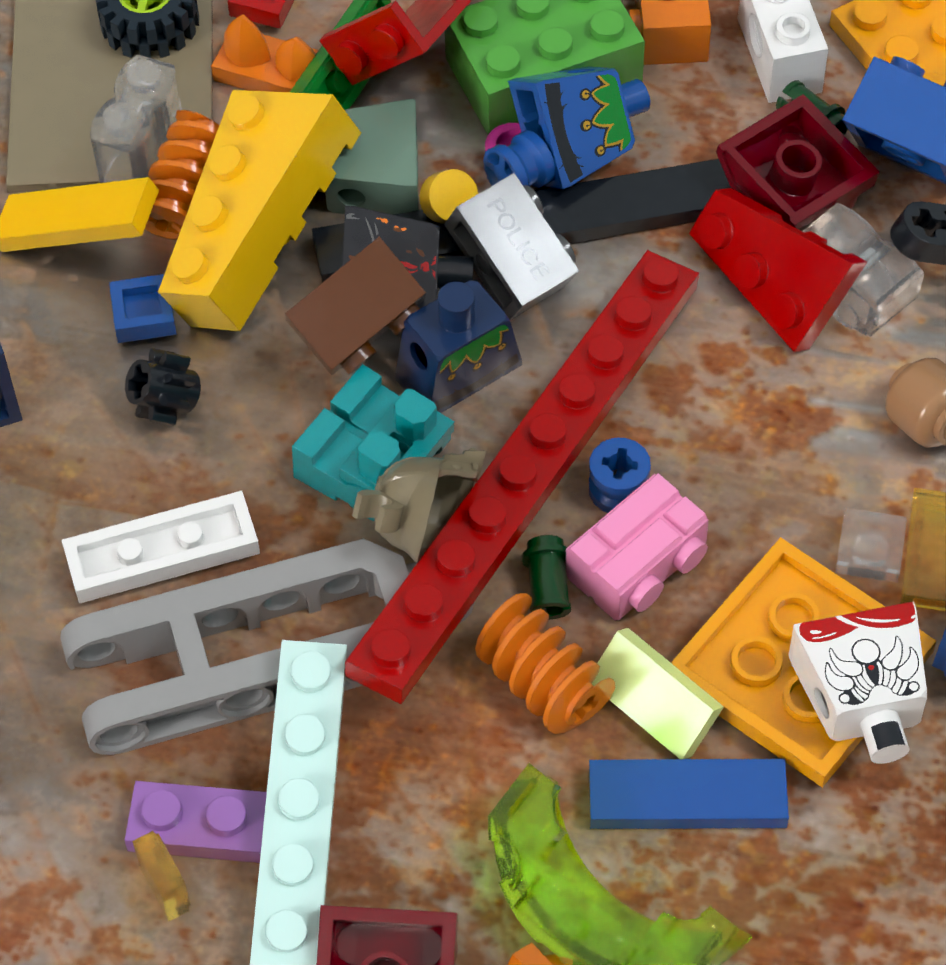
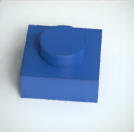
(140, 309)

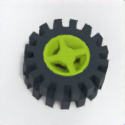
(147, 24)

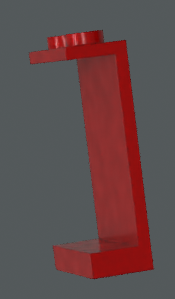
(389, 36)

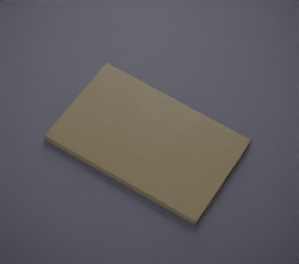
(63, 79)

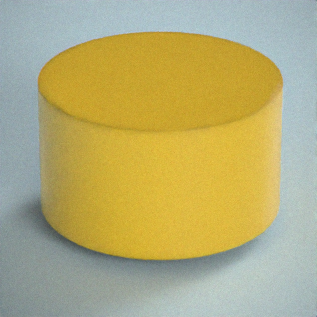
(445, 192)

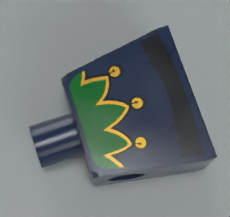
(456, 345)

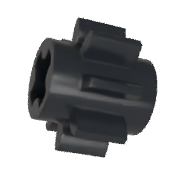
(162, 386)

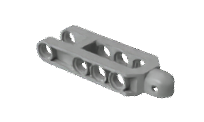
(183, 616)

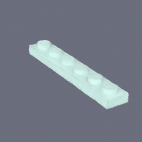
(299, 803)

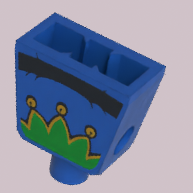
(579, 117)

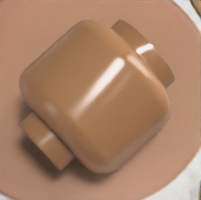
(919, 401)

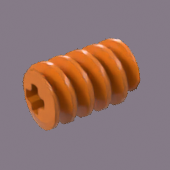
(179, 171)
(539, 669)

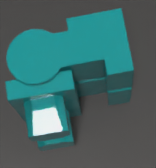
(366, 435)

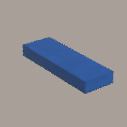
(688, 793)

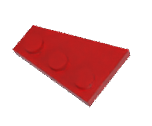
(778, 268)

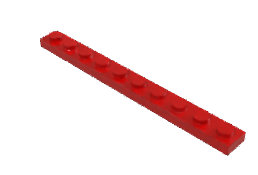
(519, 480)

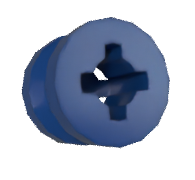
(525, 156)
(632, 471)

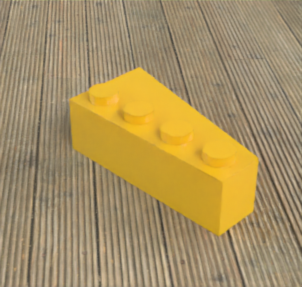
(251, 201)

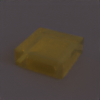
(162, 875)

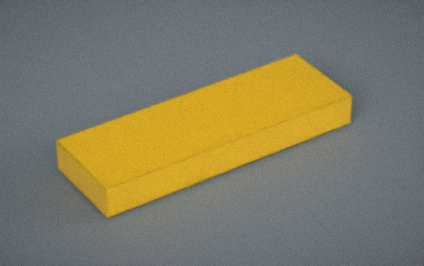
(76, 214)

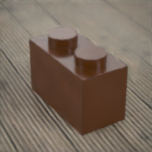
(356, 308)

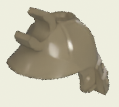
(419, 498)

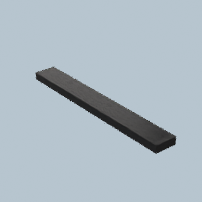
(585, 209)

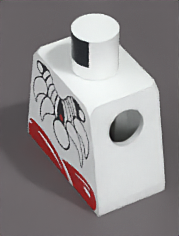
(864, 676)

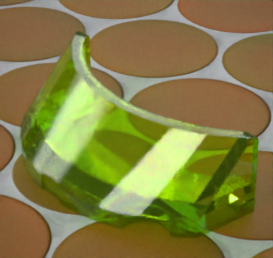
(567, 905)

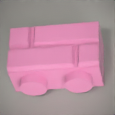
(638, 548)

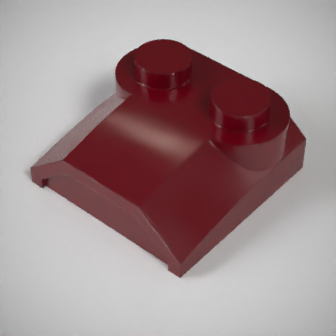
(796, 163)
(386, 936)

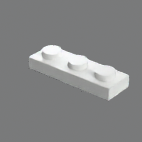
(160, 546)

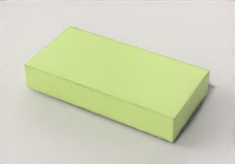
(657, 694)

